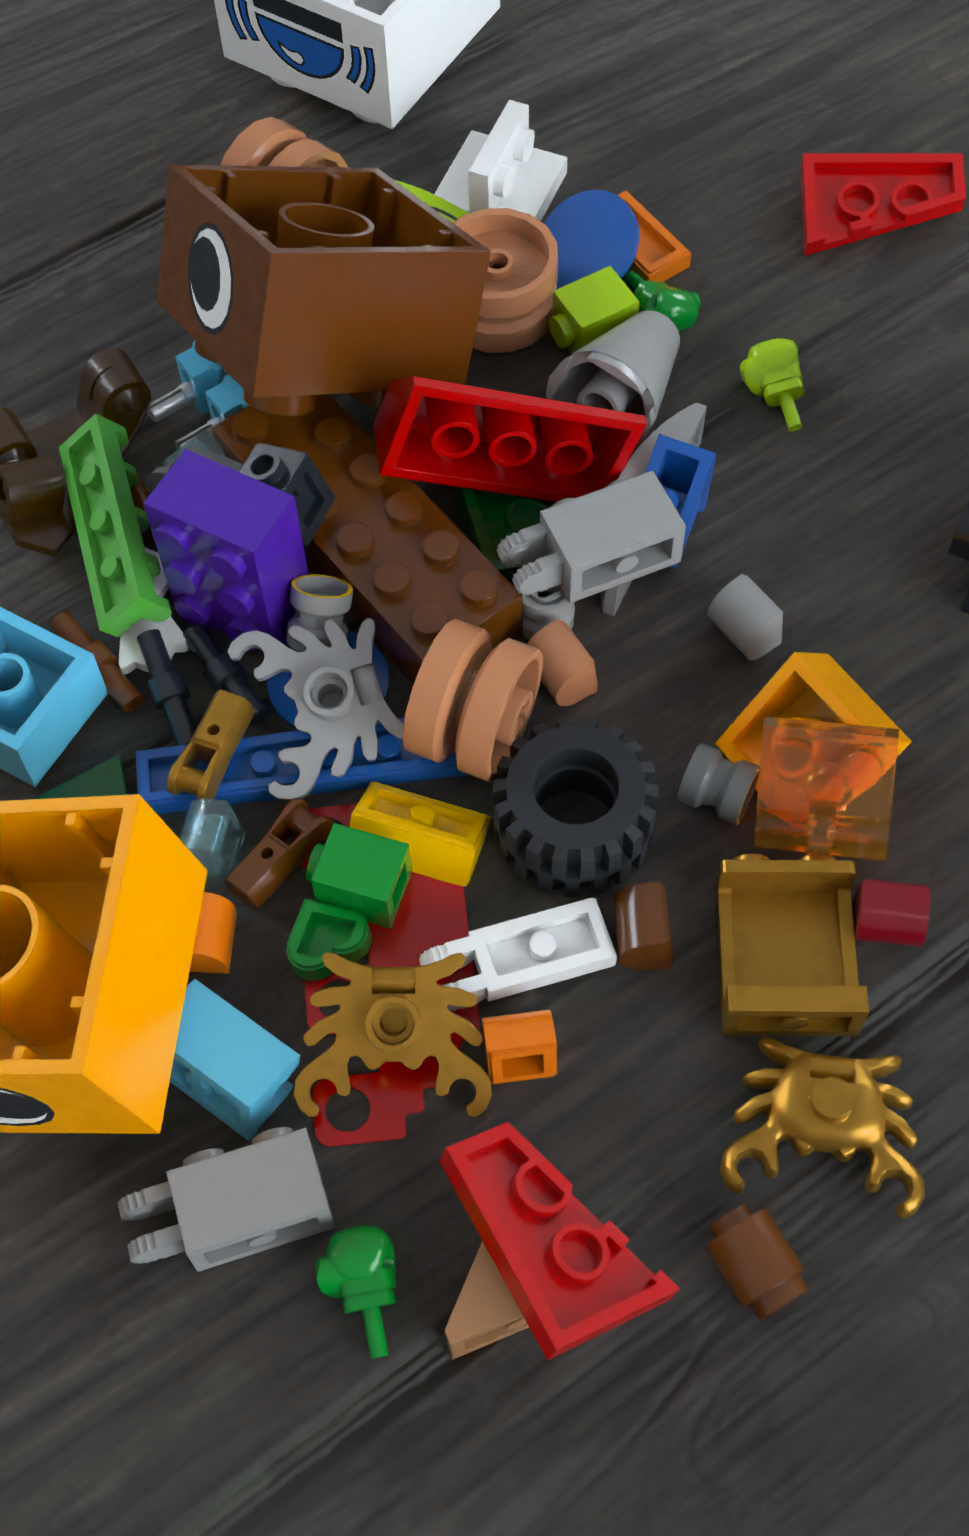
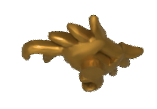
(393, 1018)
(828, 1108)

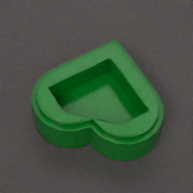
(325, 929)

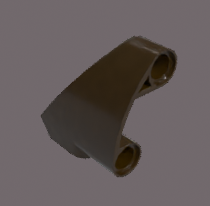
(32, 476)

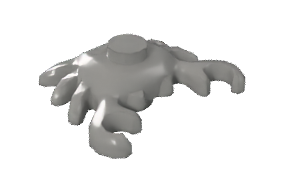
(333, 695)

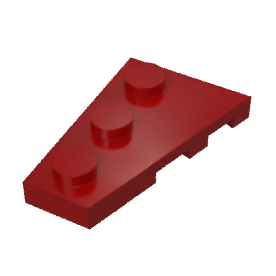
(875, 193)
(552, 1252)

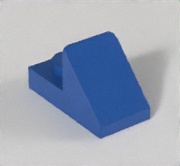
(685, 476)

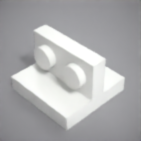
(504, 168)

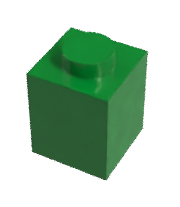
(361, 873)

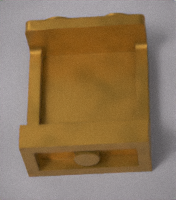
(788, 947)

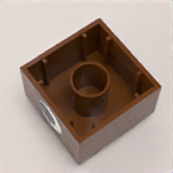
(317, 281)

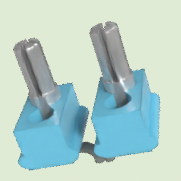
(204, 386)

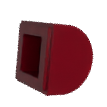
(891, 912)

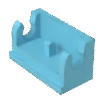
(230, 1062)

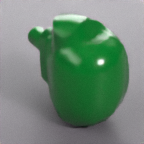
(674, 302)
(362, 1273)

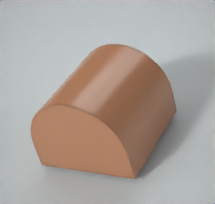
(567, 666)

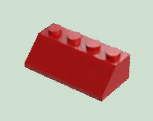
(500, 440)

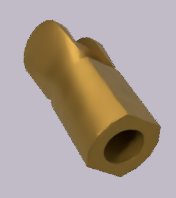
(212, 743)

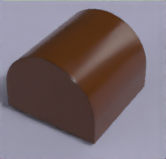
(643, 927)

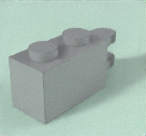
(598, 539)
(234, 1202)

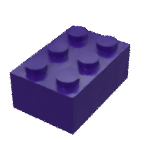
(226, 547)

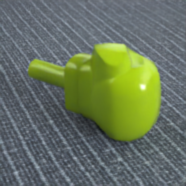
(775, 374)

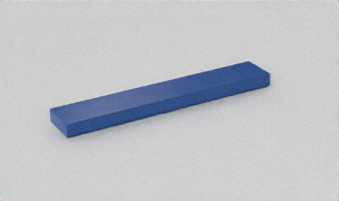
(258, 764)

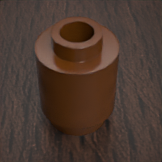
(756, 1261)

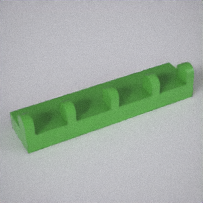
(111, 527)

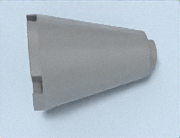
(621, 369)

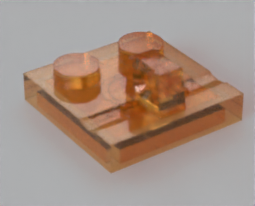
(826, 788)

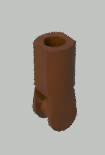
(273, 860)

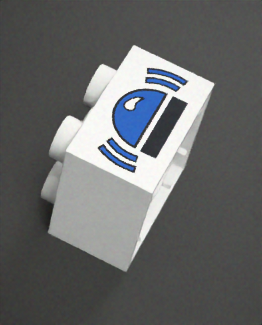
(352, 52)

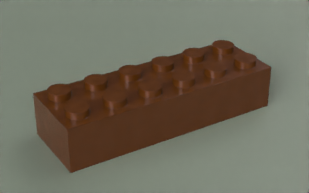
(384, 537)

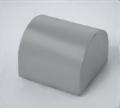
(747, 617)

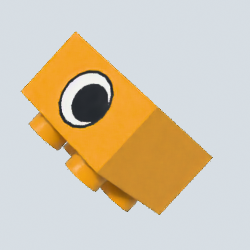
(91, 962)

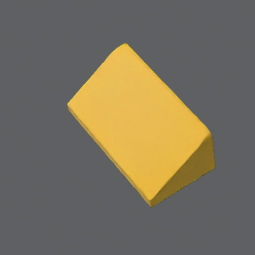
(440, 835)

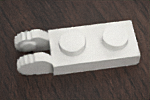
(531, 951)

